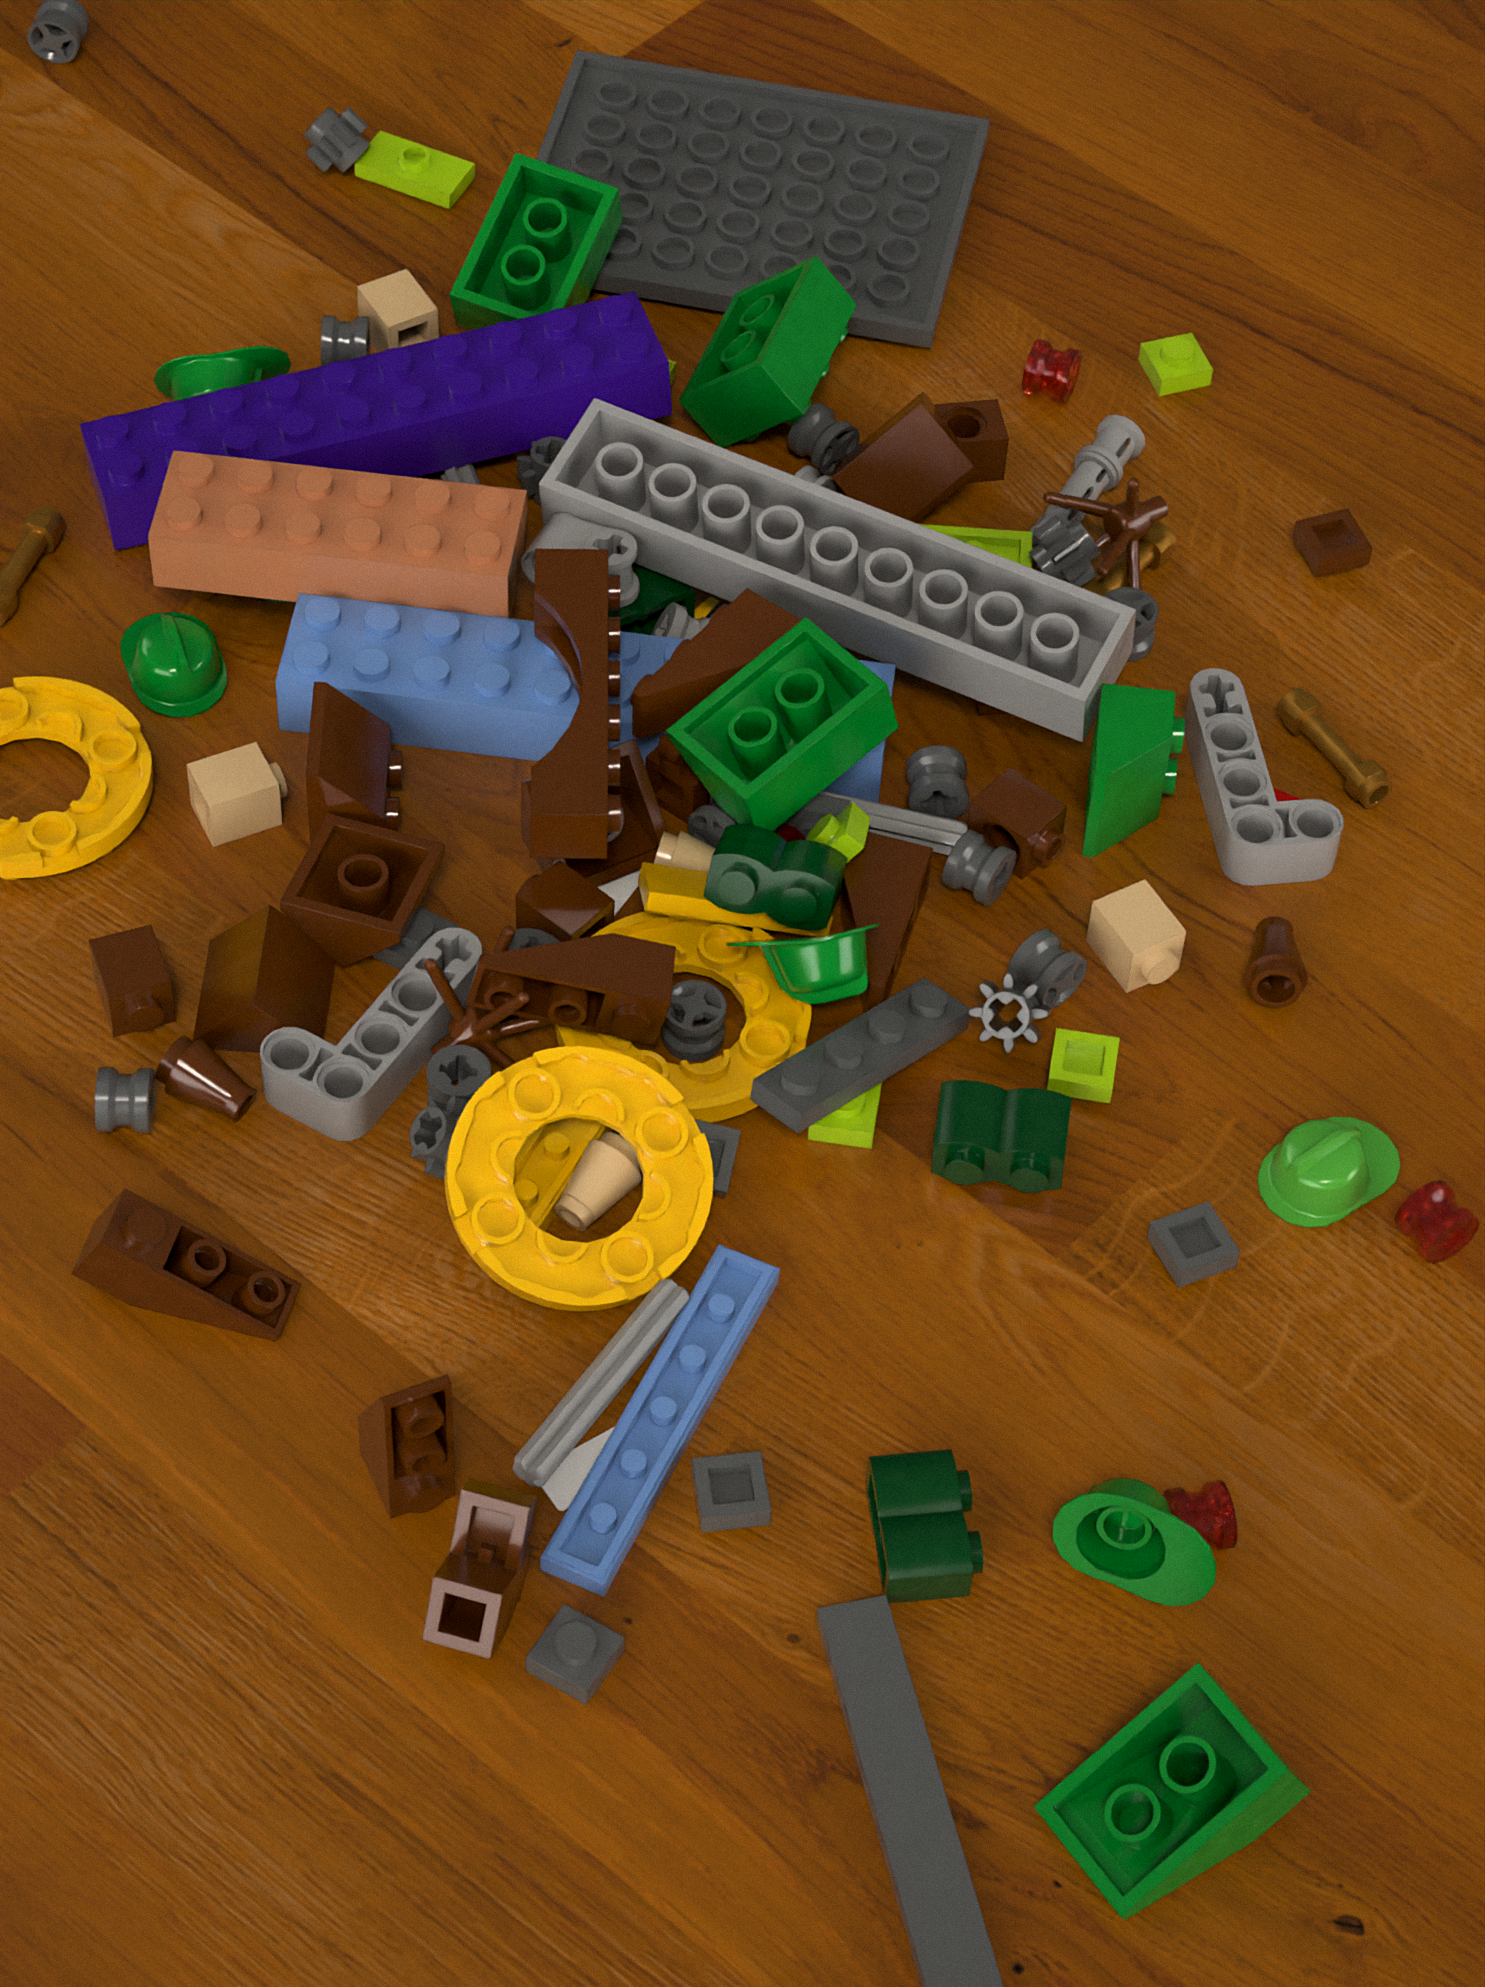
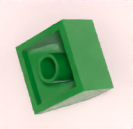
(1130, 763)

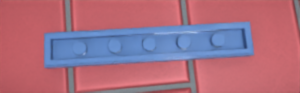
(659, 1421)

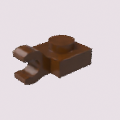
(674, 781)

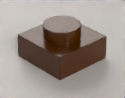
(1332, 542)

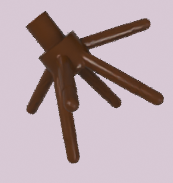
(1122, 523)
(479, 1026)

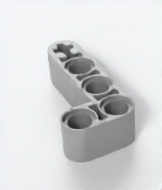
(1251, 831)
(354, 1083)

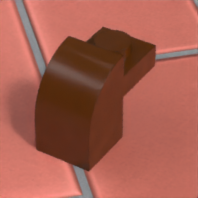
(484, 1571)

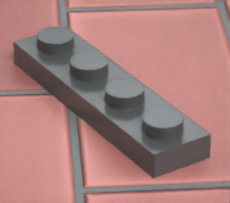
(860, 1055)

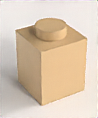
(397, 311)
(236, 793)
(1136, 936)

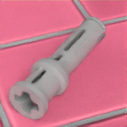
(1097, 467)

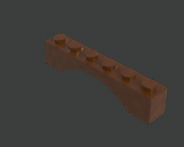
(572, 781)

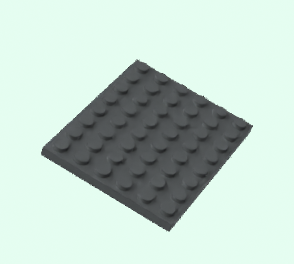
(757, 176)

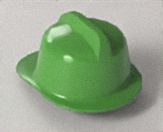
(1327, 1171)

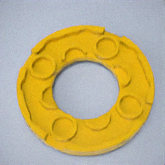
(118, 785)
(774, 1020)
(586, 1086)

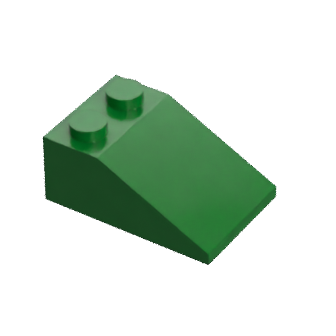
(1171, 1794)

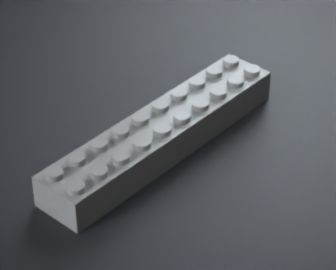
(846, 567)

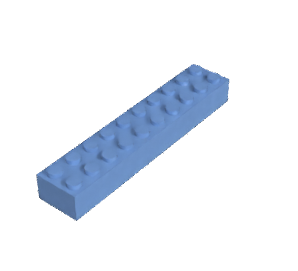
(472, 680)

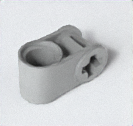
(571, 532)

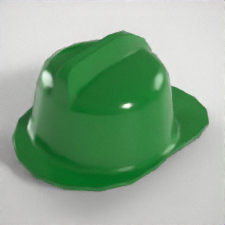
(207, 373)
(174, 664)
(818, 967)
(1134, 1542)

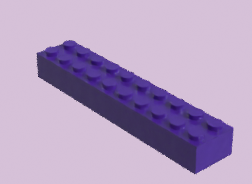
(396, 408)

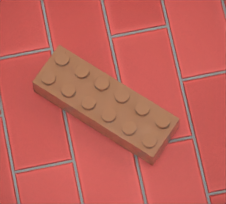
(336, 534)

